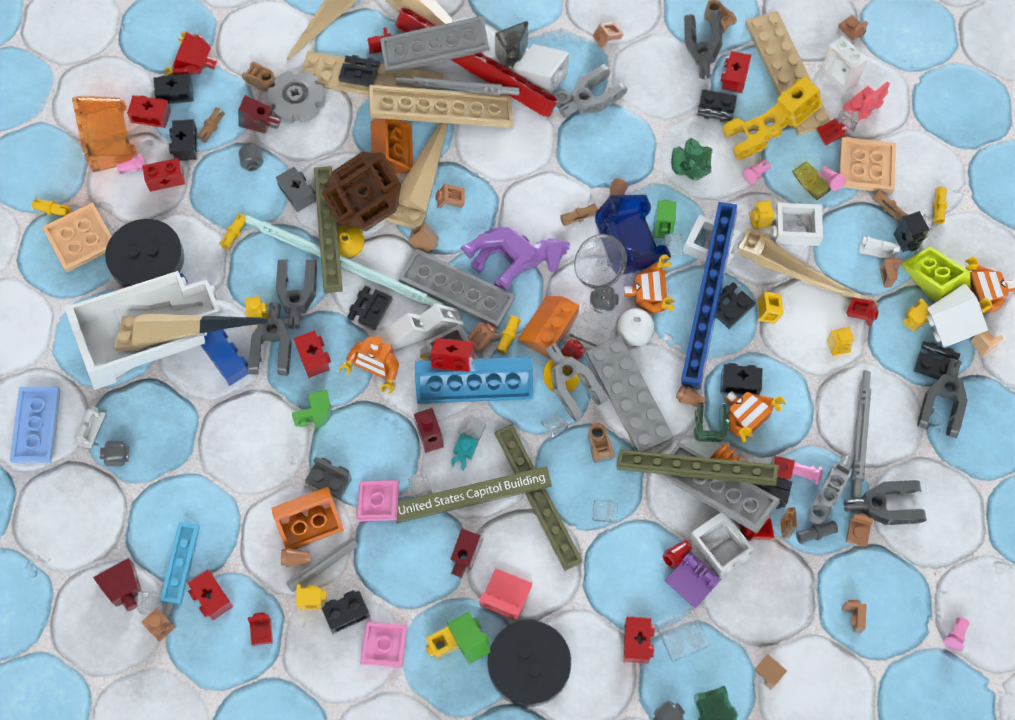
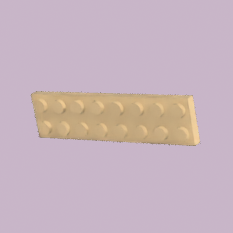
(782, 62)
(328, 67)
(440, 106)

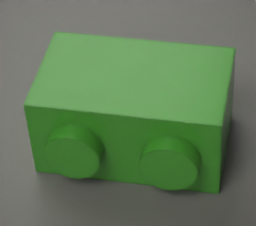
(664, 218)
(469, 637)

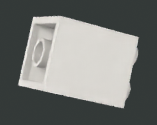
(543, 67)
(956, 317)

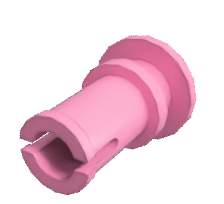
(130, 165)
(754, 172)
(833, 179)
(808, 472)
(956, 637)

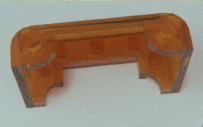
(103, 131)

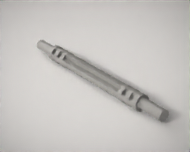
(441, 84)
(861, 435)

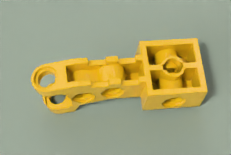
(792, 109)

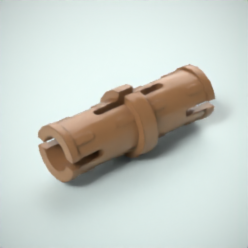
(210, 125)
(880, 197)
(578, 214)

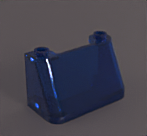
(625, 220)

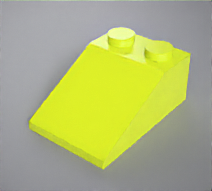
(936, 273)

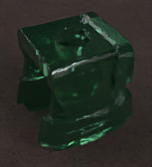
(692, 160)
(711, 436)
(715, 705)

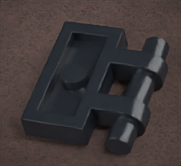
(359, 75)
(718, 102)
(736, 308)
(374, 310)
(933, 366)

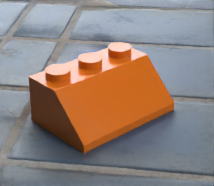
(394, 141)
(549, 324)
(307, 518)

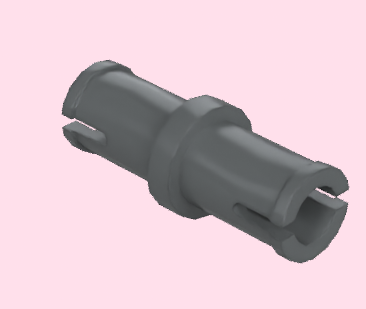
(816, 532)

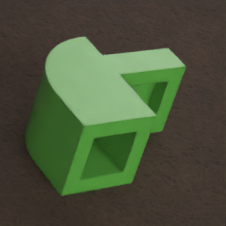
(318, 413)

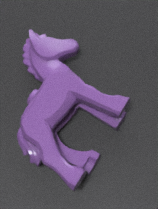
(516, 250)

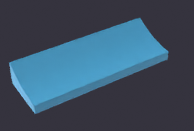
(487, 381)

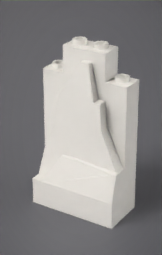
(98, 322)

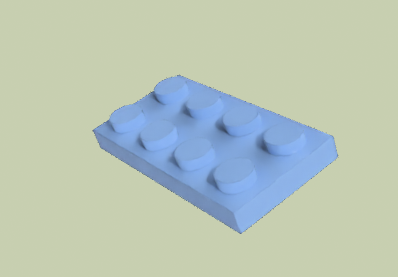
(35, 425)

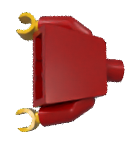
(191, 56)

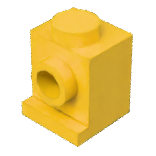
(761, 215)
(770, 307)
(256, 308)
(916, 315)
(840, 341)
(310, 597)
(444, 636)

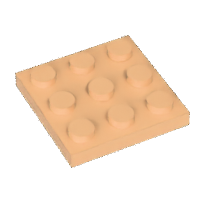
(868, 164)
(78, 237)

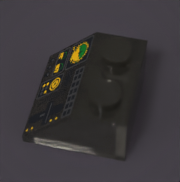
(511, 44)

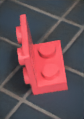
(867, 101)
(506, 594)

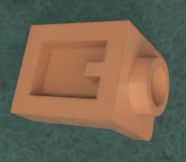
(853, 28)
(607, 32)
(450, 195)
(889, 270)
(483, 335)
(859, 529)
(858, 618)

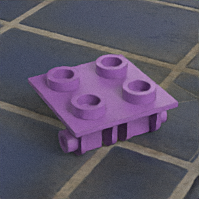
(693, 580)

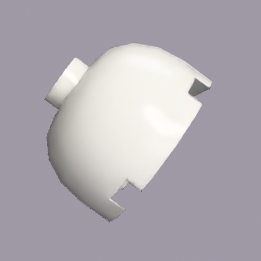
(635, 327)

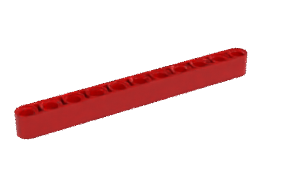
(488, 69)

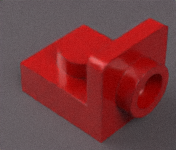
(375, 44)
(832, 131)
(863, 309)
(573, 349)
(785, 466)
(765, 533)
(260, 629)

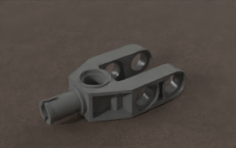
(713, 46)
(304, 296)
(262, 334)
(958, 395)
(881, 514)

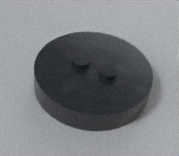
(143, 252)
(529, 663)

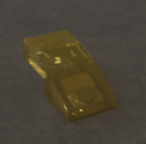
(811, 182)

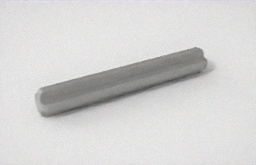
(322, 564)

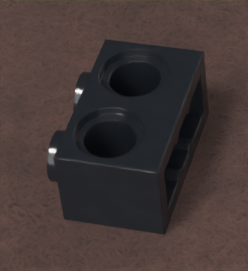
(347, 617)

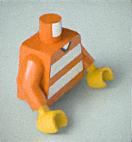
(988, 286)
(651, 289)
(374, 358)
(750, 412)

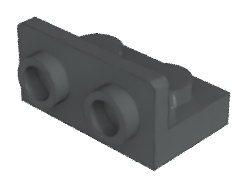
(327, 475)

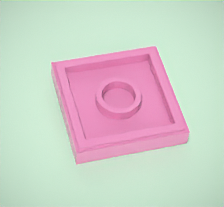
(378, 500)
(383, 644)

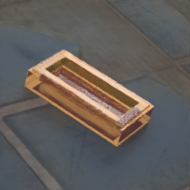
(788, 522)

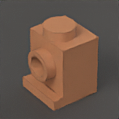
(158, 624)

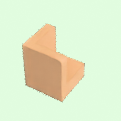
(985, 342)

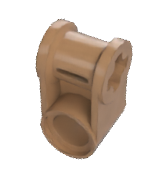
(727, 16)
(259, 76)
(600, 446)

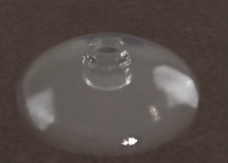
(593, 255)

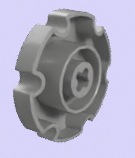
(296, 97)

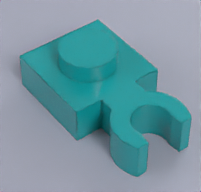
(464, 448)

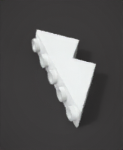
(415, 328)

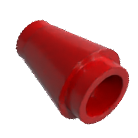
(674, 555)

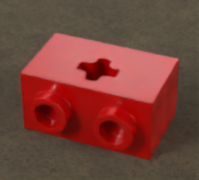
(736, 71)
(149, 111)
(163, 174)
(452, 355)
(315, 363)
(205, 584)
(632, 650)

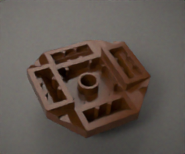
(351, 180)

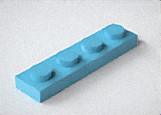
(179, 563)

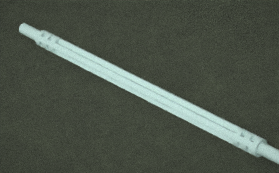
(345, 263)

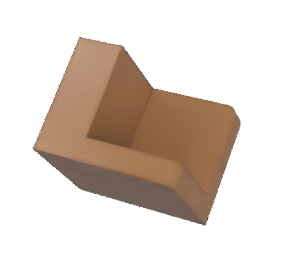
(423, 238)
(770, 671)

